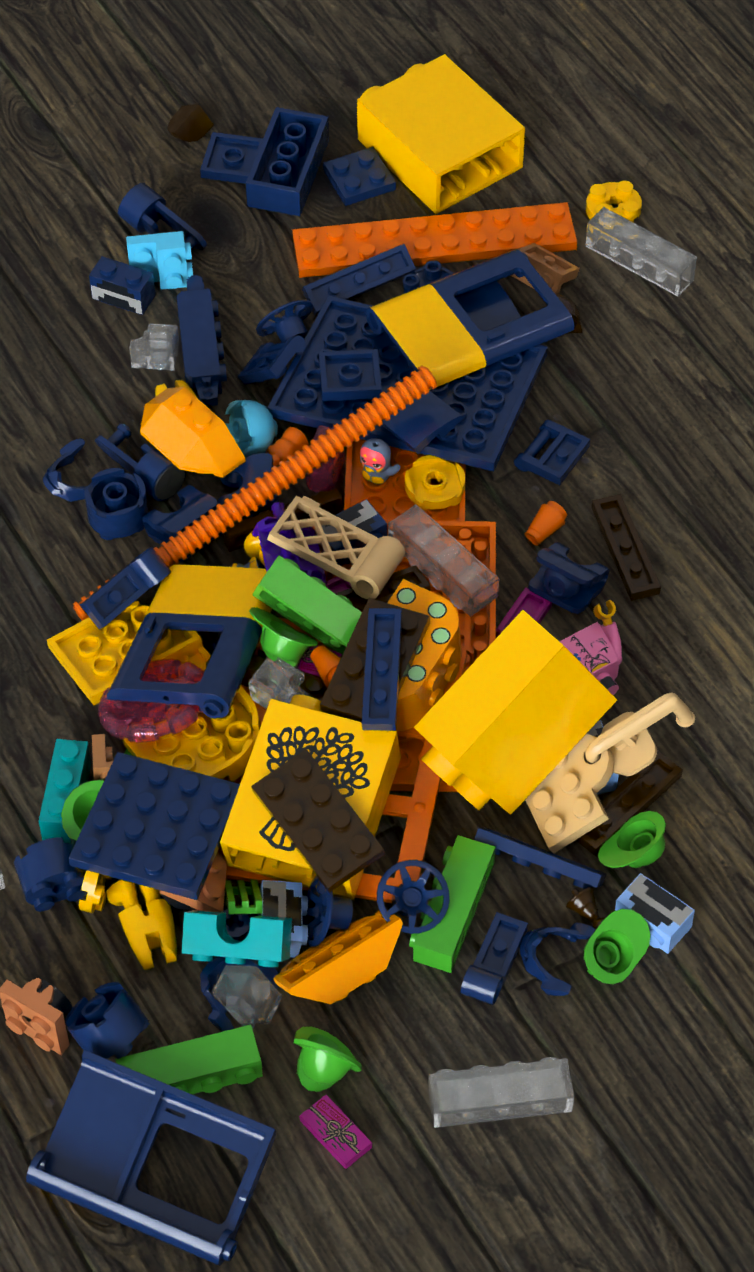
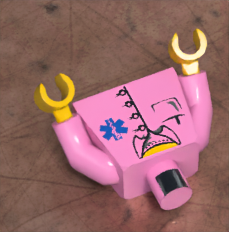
(599, 647)

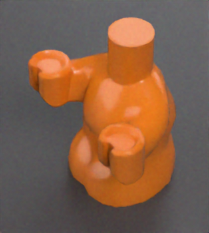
(291, 441)

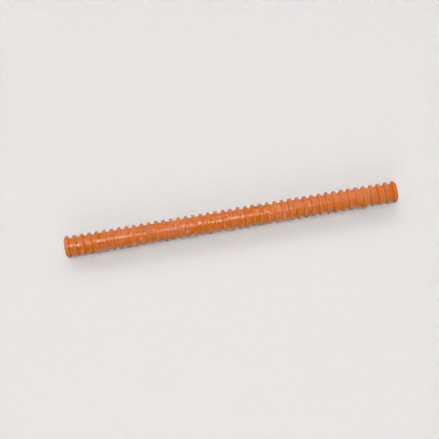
(291, 470)

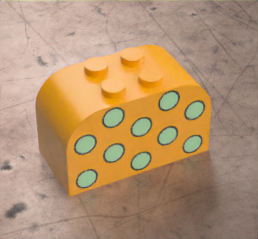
(436, 658)

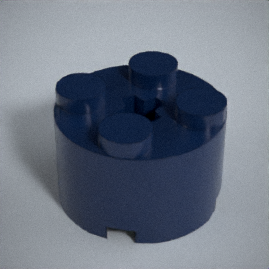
(116, 503)
(48, 875)
(106, 1022)

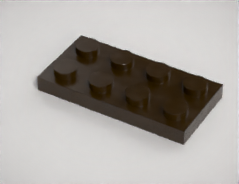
(346, 687)
(318, 820)

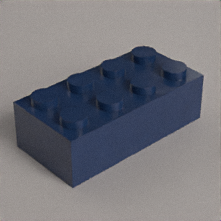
(287, 161)

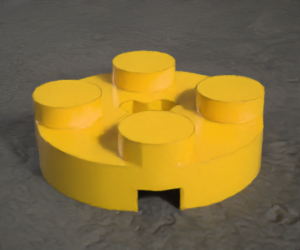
(617, 193)
(434, 496)
(96, 897)

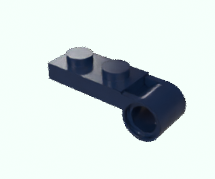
(125, 587)
(495, 959)

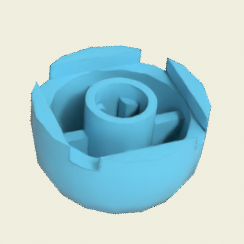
(251, 426)

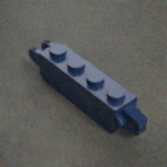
(199, 341)

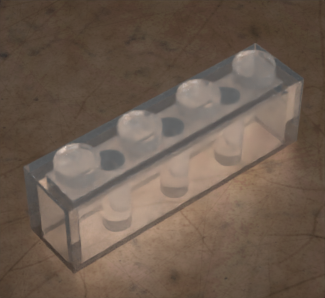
(641, 251)
(444, 561)
(500, 1092)

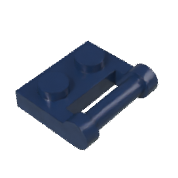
(271, 360)
(558, 458)

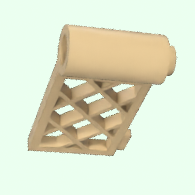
(374, 562)

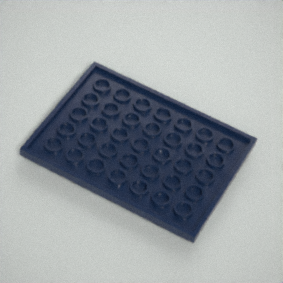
(485, 398)

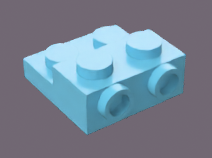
(164, 256)

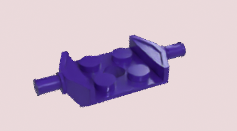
(272, 551)

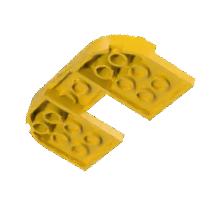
(206, 747)

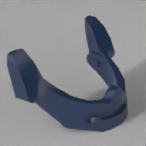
(52, 478)
(210, 976)
(550, 984)

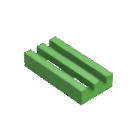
(243, 891)

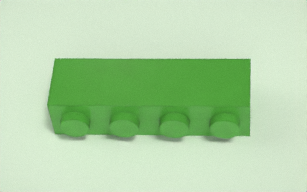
(308, 604)
(466, 874)
(203, 1062)

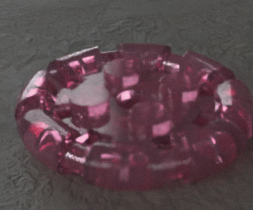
(138, 719)

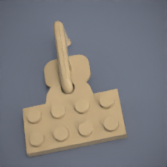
(567, 799)

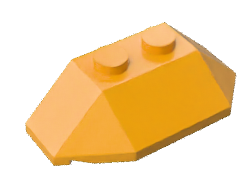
(190, 434)
(342, 960)

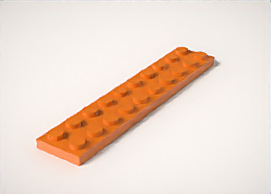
(435, 237)

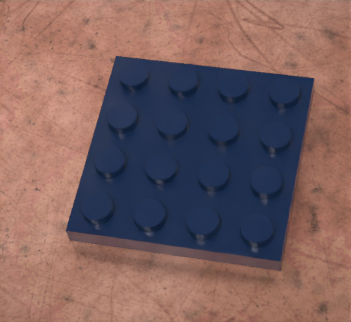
(155, 826)

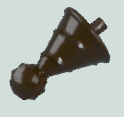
(585, 905)

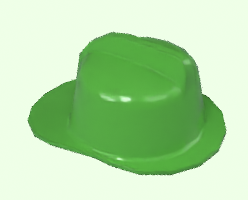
(281, 639)
(636, 843)
(617, 946)

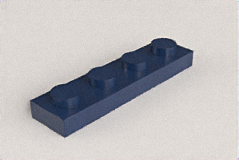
(360, 277)
(382, 669)
(552, 864)

